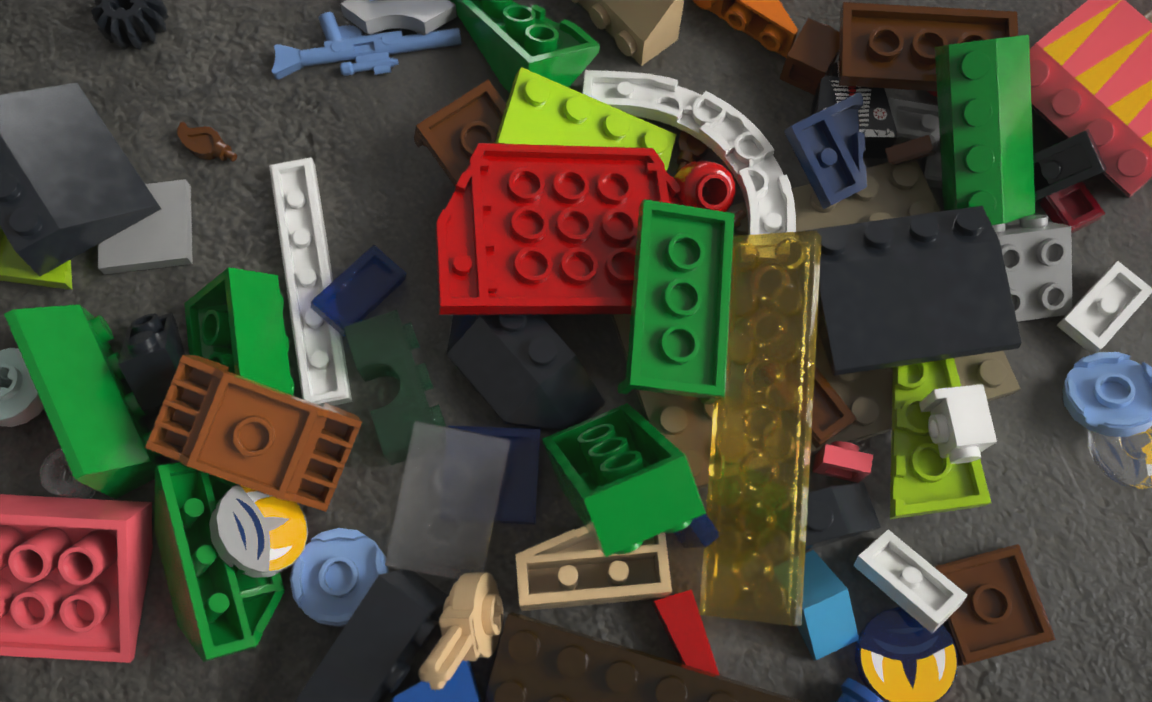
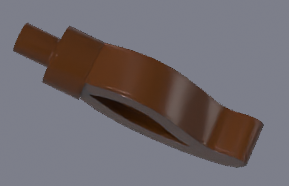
(205, 143)
(690, 149)

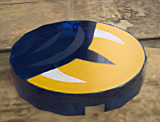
(904, 659)

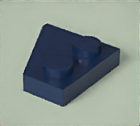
(832, 150)

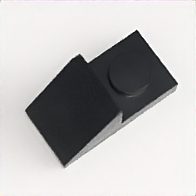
(1066, 164)

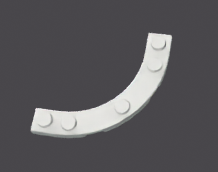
(719, 127)

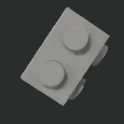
(1038, 266)

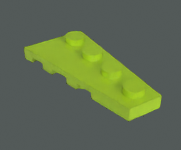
(553, 114)
(919, 476)

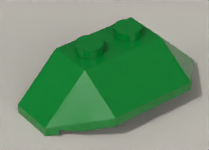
(211, 601)

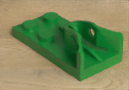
(680, 301)

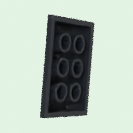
(63, 177)
(913, 291)

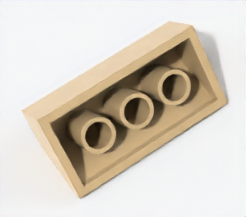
(638, 26)

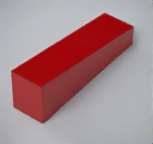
(686, 630)

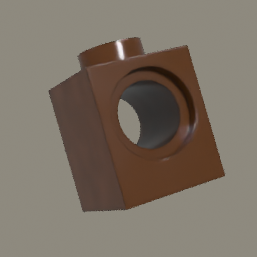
(811, 56)

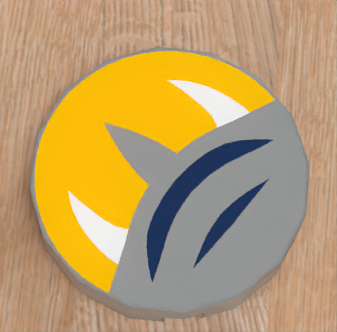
(258, 531)

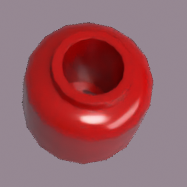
(706, 186)

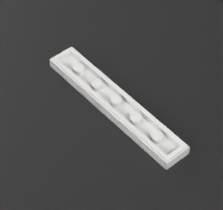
(307, 274)

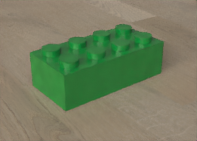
(624, 479)

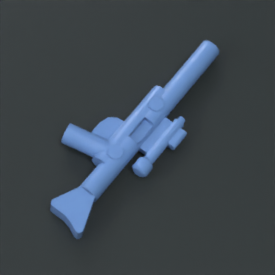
(348, 43)

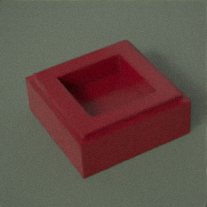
(1072, 207)

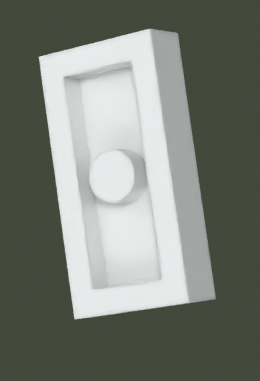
(1105, 308)
(910, 581)

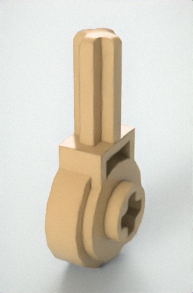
(468, 627)

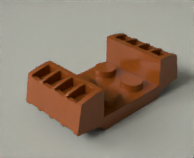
(253, 433)

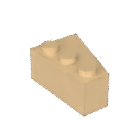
(576, 573)

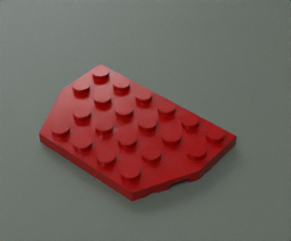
(546, 229)

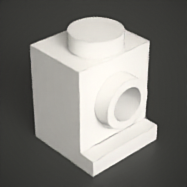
(959, 422)

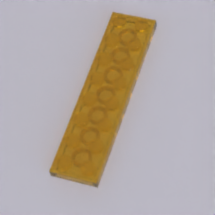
(764, 432)

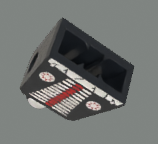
(874, 115)

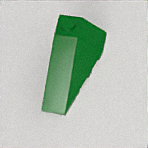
(523, 37)

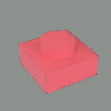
(843, 461)

